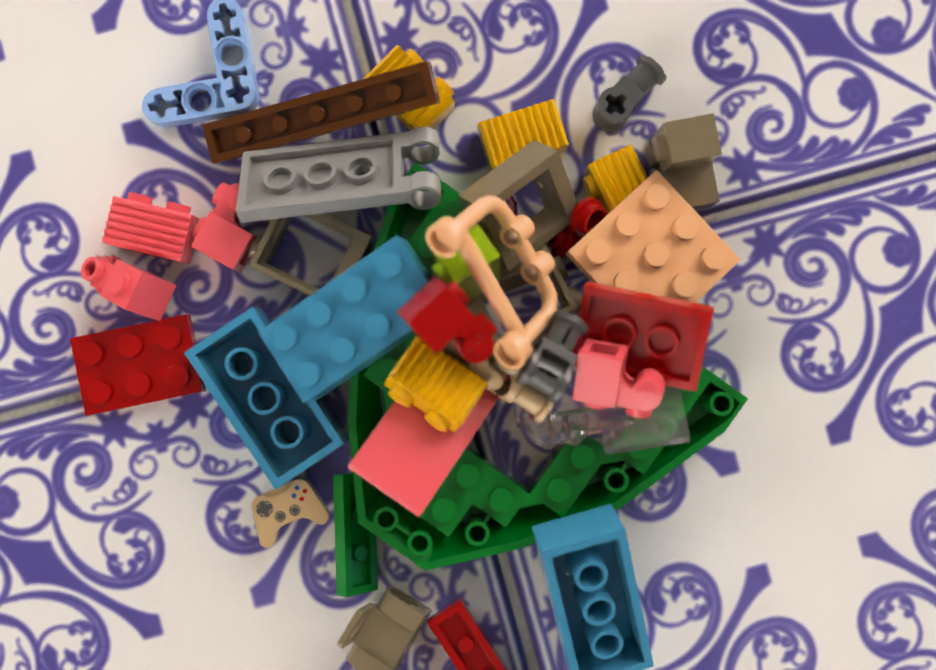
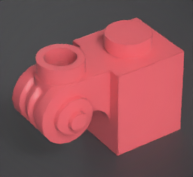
(221, 232)
(128, 285)
(604, 383)

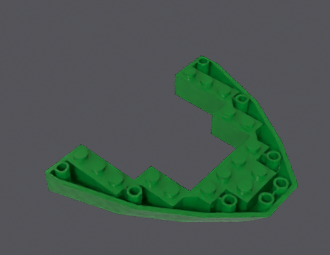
(480, 505)

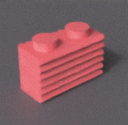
(150, 228)

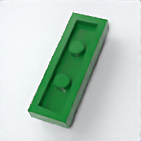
(353, 543)

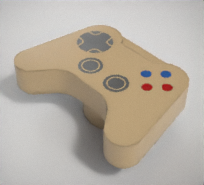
(284, 505)

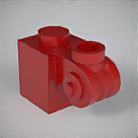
(440, 314)

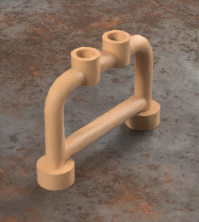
(452, 235)

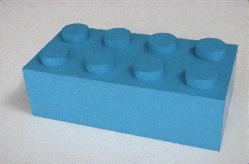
(347, 321)
(261, 401)
(593, 591)

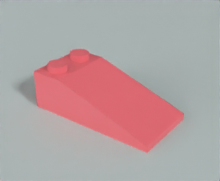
(413, 458)

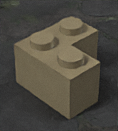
(684, 157)

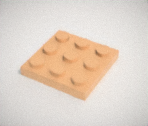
(654, 246)

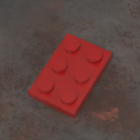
(658, 329)
(136, 364)

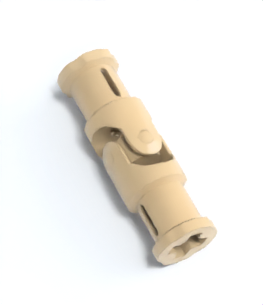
(494, 373)

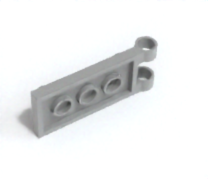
(325, 177)

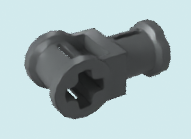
(627, 94)
(552, 357)

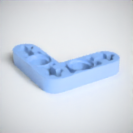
(220, 88)

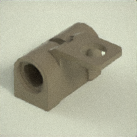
(384, 631)

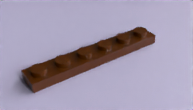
(323, 112)

